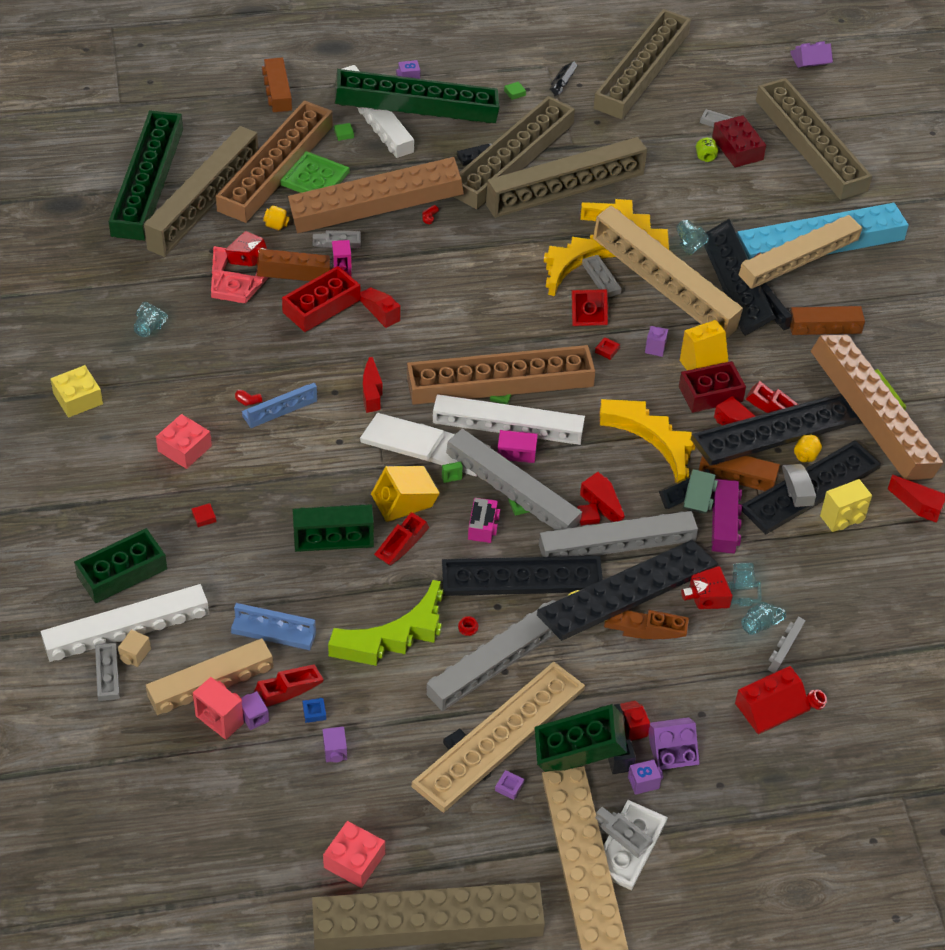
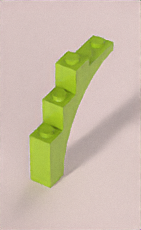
(369, 644)

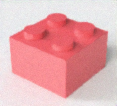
(183, 441)
(218, 707)
(354, 854)

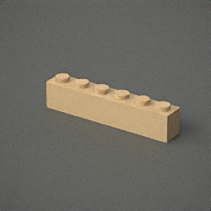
(228, 668)

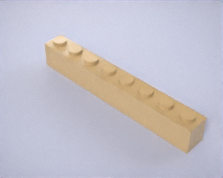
(799, 251)

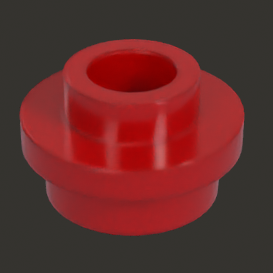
(468, 621)
(817, 699)

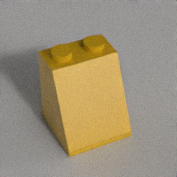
(704, 346)
(404, 491)

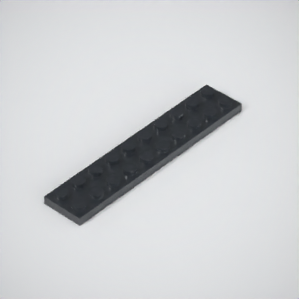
(774, 429)
(625, 590)

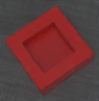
(607, 348)
(589, 514)
(203, 515)

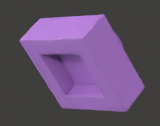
(509, 785)

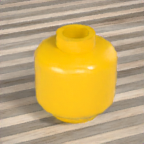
(276, 218)
(807, 448)

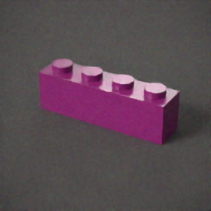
(725, 517)

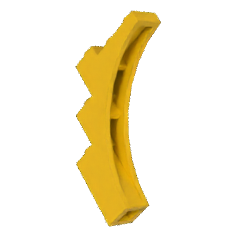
(590, 211)
(564, 260)
(635, 418)

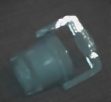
(691, 236)
(148, 319)
(745, 579)
(762, 617)

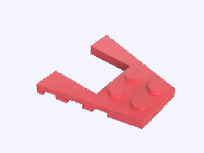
(232, 285)

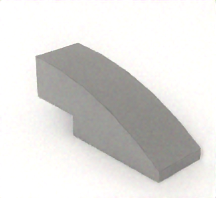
(799, 485)

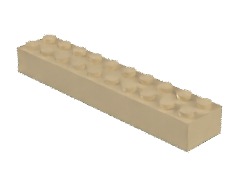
(665, 271)

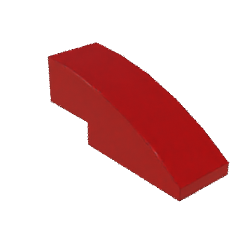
(372, 387)
(768, 400)
(402, 539)
(288, 684)

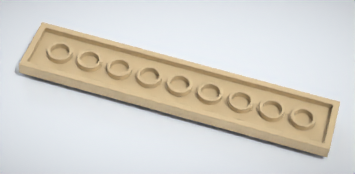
(497, 737)
(583, 860)

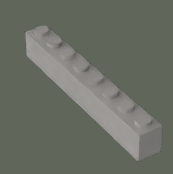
(513, 481)
(619, 536)
(488, 660)

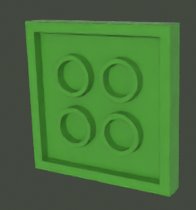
(314, 173)

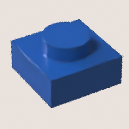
(314, 710)

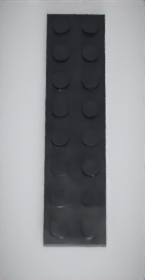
(726, 257)
(841, 467)
(519, 575)

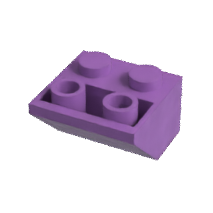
(812, 55)
(674, 743)

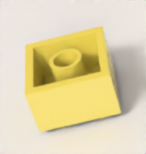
(76, 391)
(846, 505)

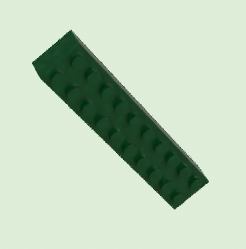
(416, 96)
(146, 175)

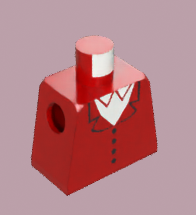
(245, 249)
(709, 590)

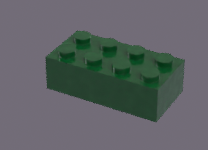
(333, 527)
(120, 565)
(580, 739)

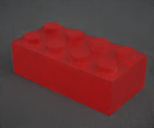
(321, 298)

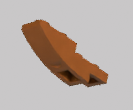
(649, 626)

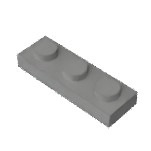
(601, 275)
(785, 644)
(107, 672)

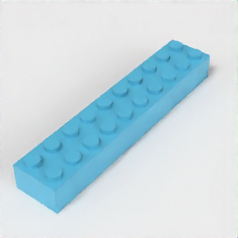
(879, 226)

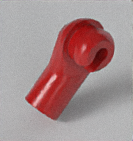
(427, 215)
(247, 399)

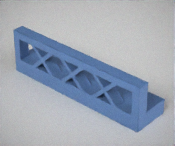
(280, 405)
(273, 628)

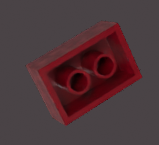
(739, 141)
(711, 385)

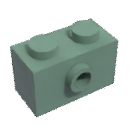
(699, 491)

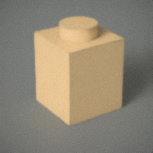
(134, 648)

